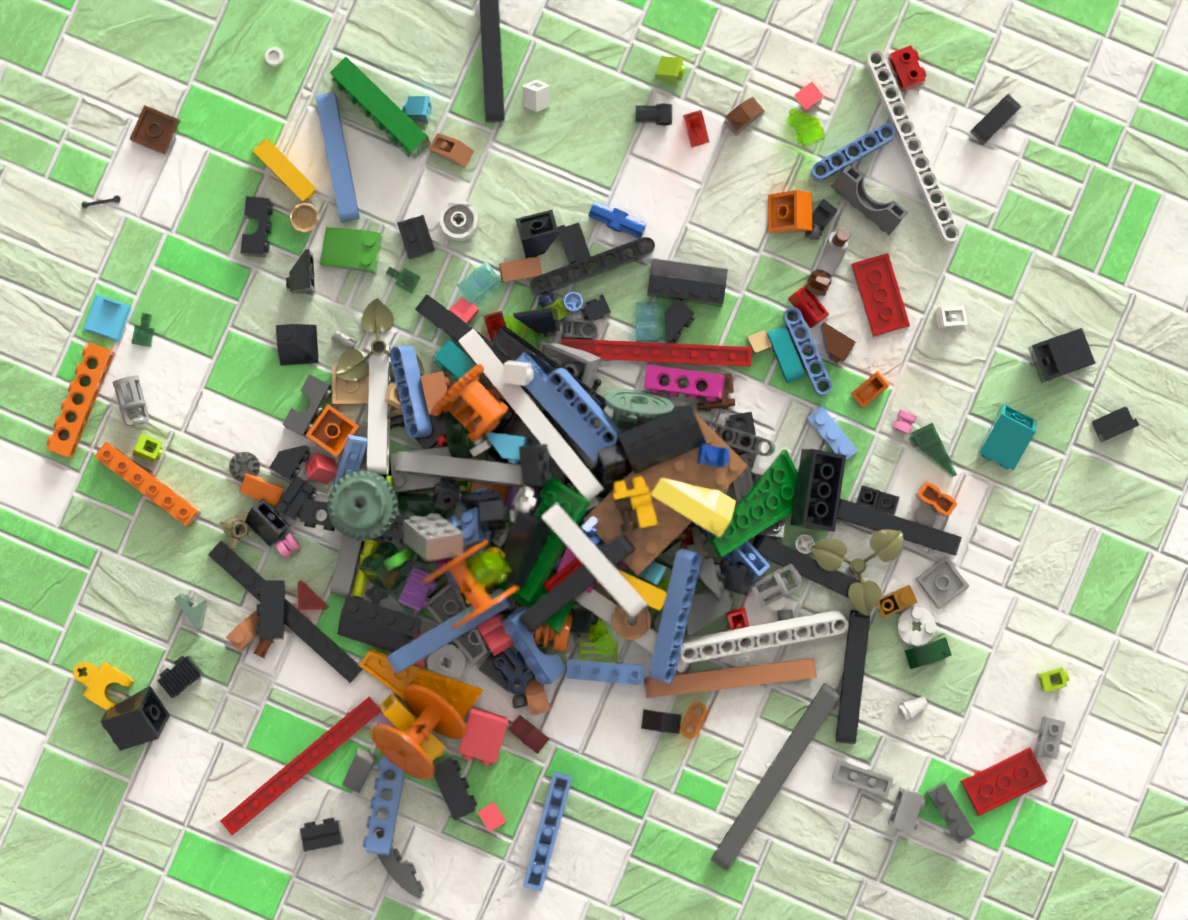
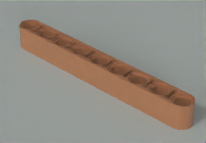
(732, 678)

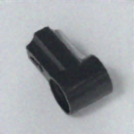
(660, 114)

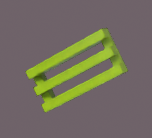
(581, 652)

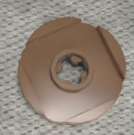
(624, 629)

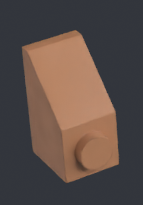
(451, 150)
(434, 388)
(244, 632)
(536, 697)

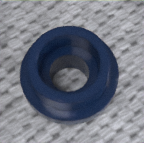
(545, 299)

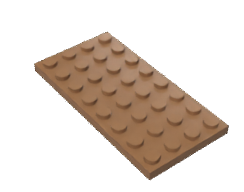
(684, 468)

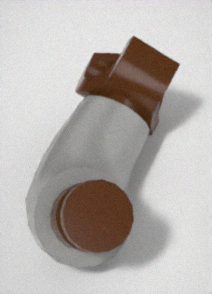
(829, 262)

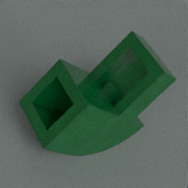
(928, 653)

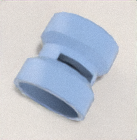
(575, 300)

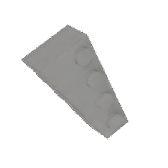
(445, 606)

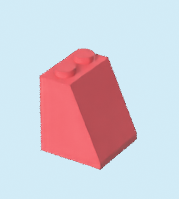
(484, 736)

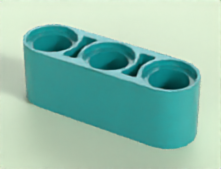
(786, 354)

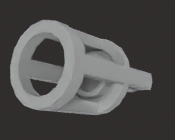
(133, 405)
(779, 584)

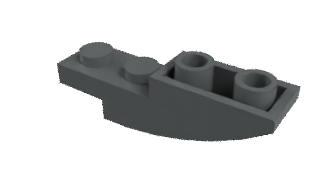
(708, 571)
(401, 872)

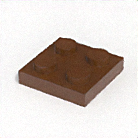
(154, 130)

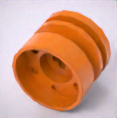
(548, 634)

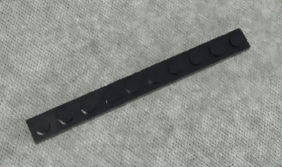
(294, 618)

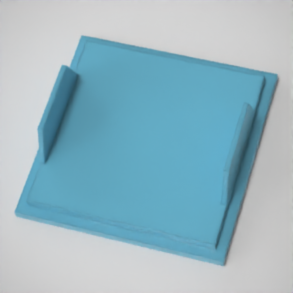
(107, 318)

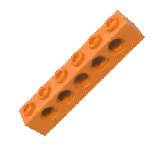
(82, 411)
(147, 484)

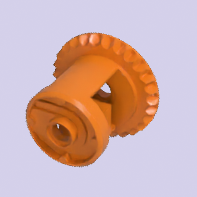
(472, 405)

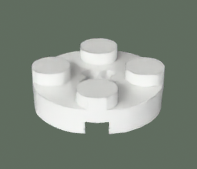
(523, 501)
(905, 626)
(450, 652)

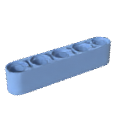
(859, 146)
(806, 361)
(410, 391)
(574, 403)

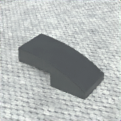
(359, 770)

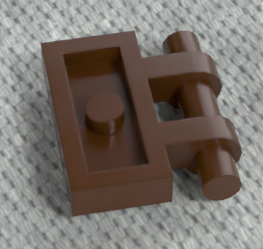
(724, 403)

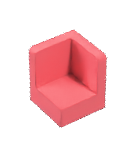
(809, 96)
(464, 310)
(321, 468)
(491, 816)

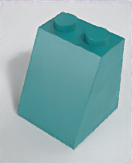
(1008, 437)

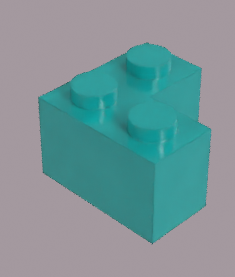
(454, 360)

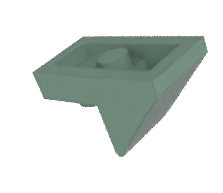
(195, 614)

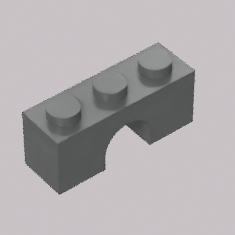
(317, 392)
(950, 812)

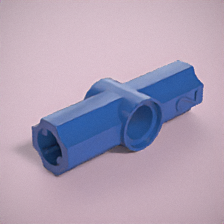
(617, 220)

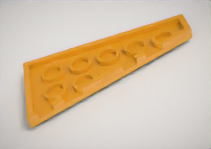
(456, 693)

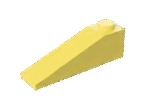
(702, 505)

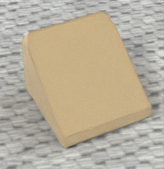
(759, 342)

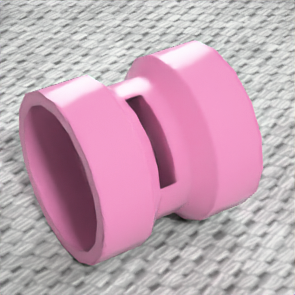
(903, 426)
(292, 544)

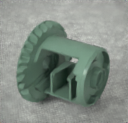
(630, 403)
(375, 497)

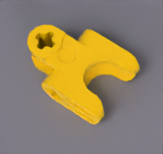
(99, 681)

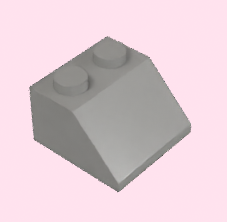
(906, 810)

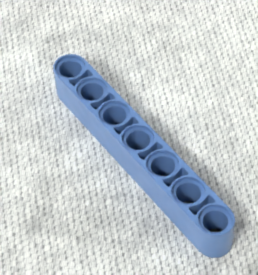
(337, 157)
(560, 411)
(675, 615)
(443, 634)

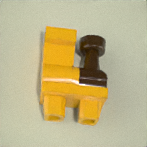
(634, 499)

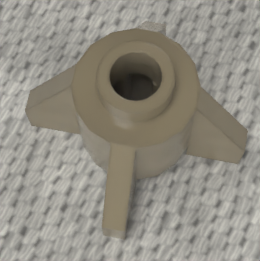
(236, 528)

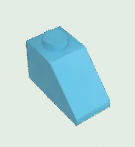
(418, 108)
(508, 445)
(653, 573)

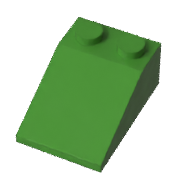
(351, 249)

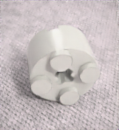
(451, 212)

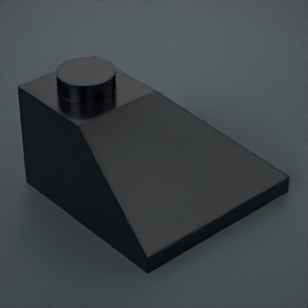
(537, 232)
(302, 274)
(541, 321)
(297, 344)

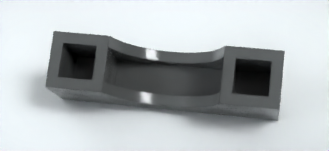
(851, 186)

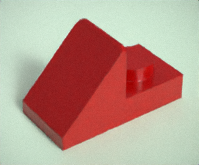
(737, 619)

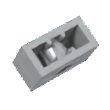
(1049, 738)

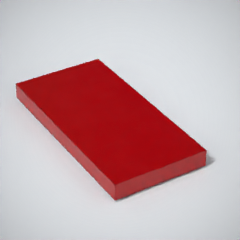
(880, 294)
(1004, 781)

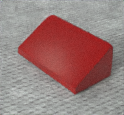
(809, 306)

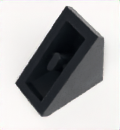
(661, 721)

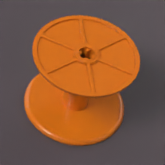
(472, 590)
(432, 714)

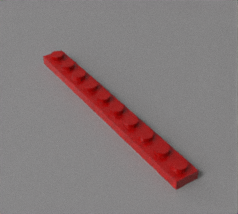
(663, 352)
(300, 765)

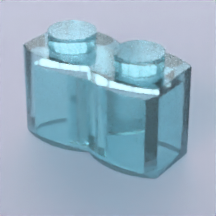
(479, 283)
(648, 321)

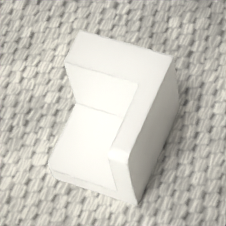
(536, 95)
(761, 464)

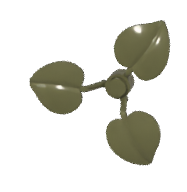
(351, 363)
(866, 594)

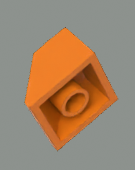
(790, 212)
(332, 430)

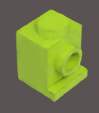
(146, 442)
(1061, 679)

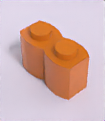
(940, 503)

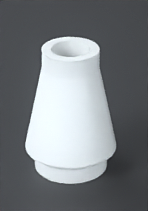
(912, 707)

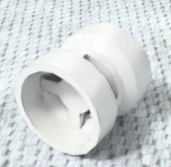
(804, 541)

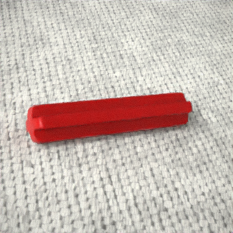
(563, 574)

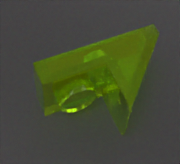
(601, 639)

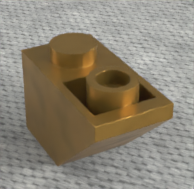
(896, 601)

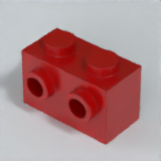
(907, 68)

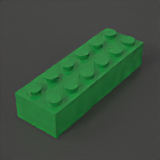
(380, 107)

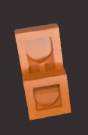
(259, 489)

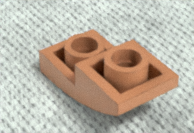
(520, 269)

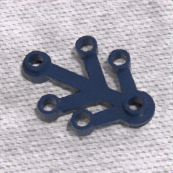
(519, 663)

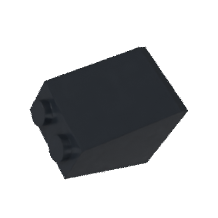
(136, 719)

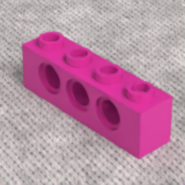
(714, 382)

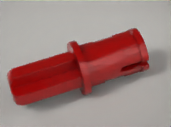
(442, 441)

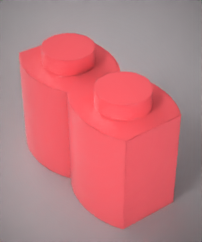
(495, 635)

